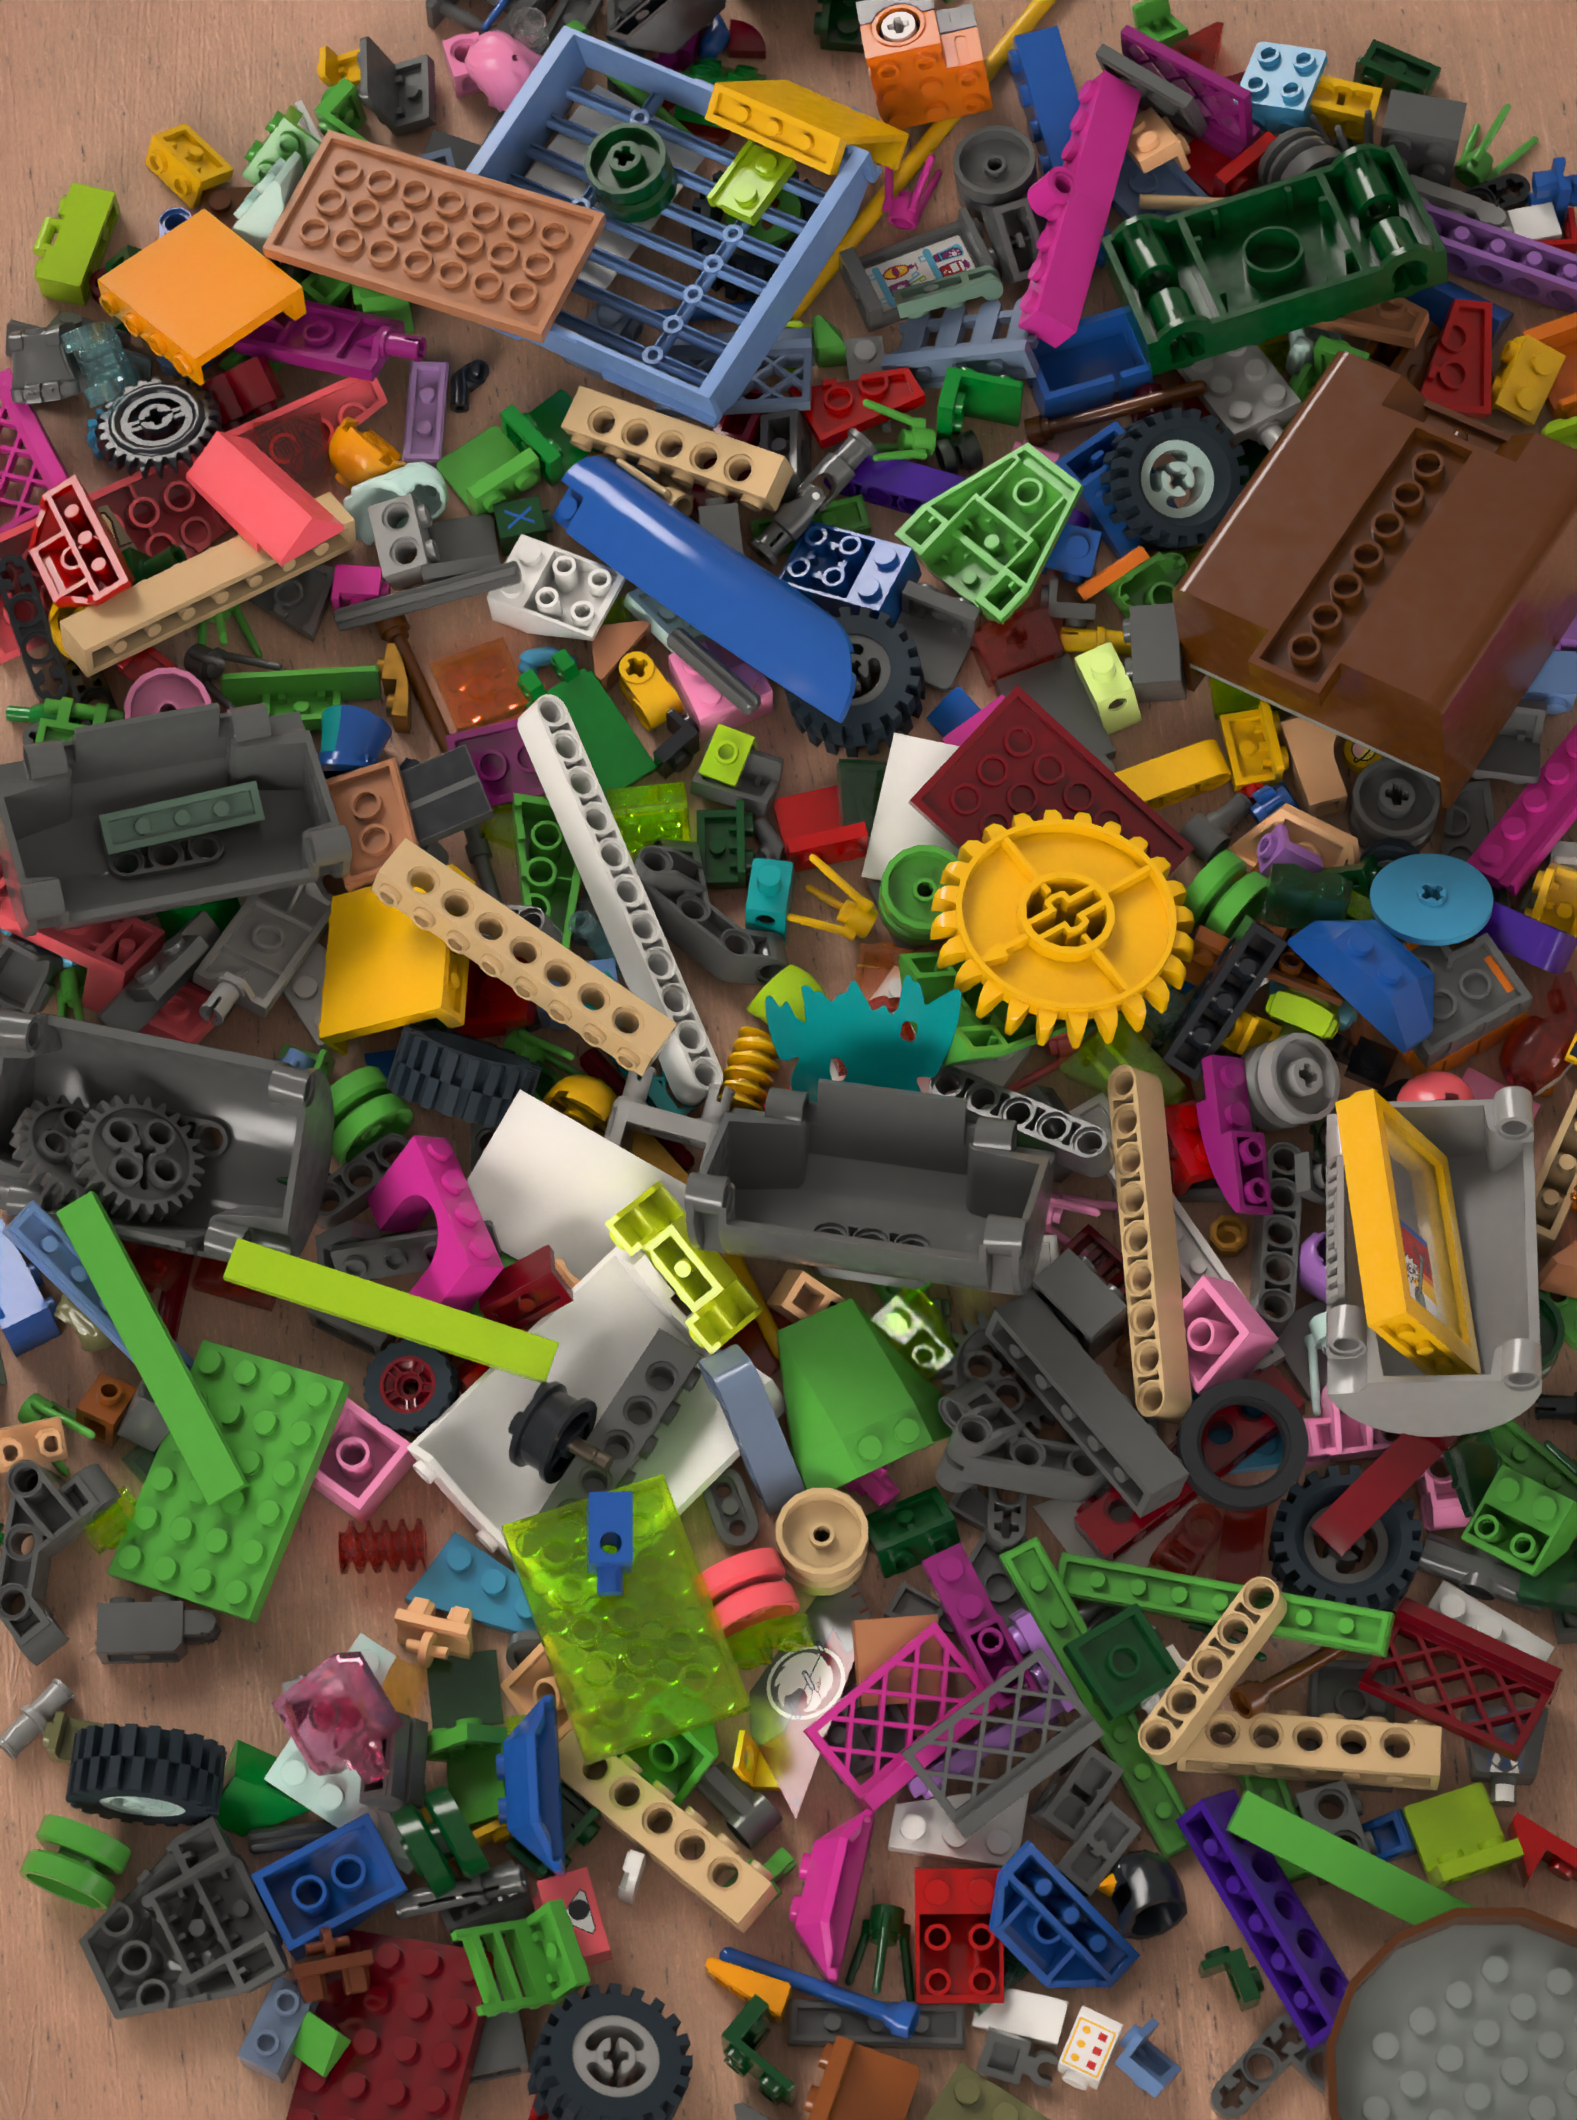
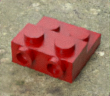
(493, 1005)

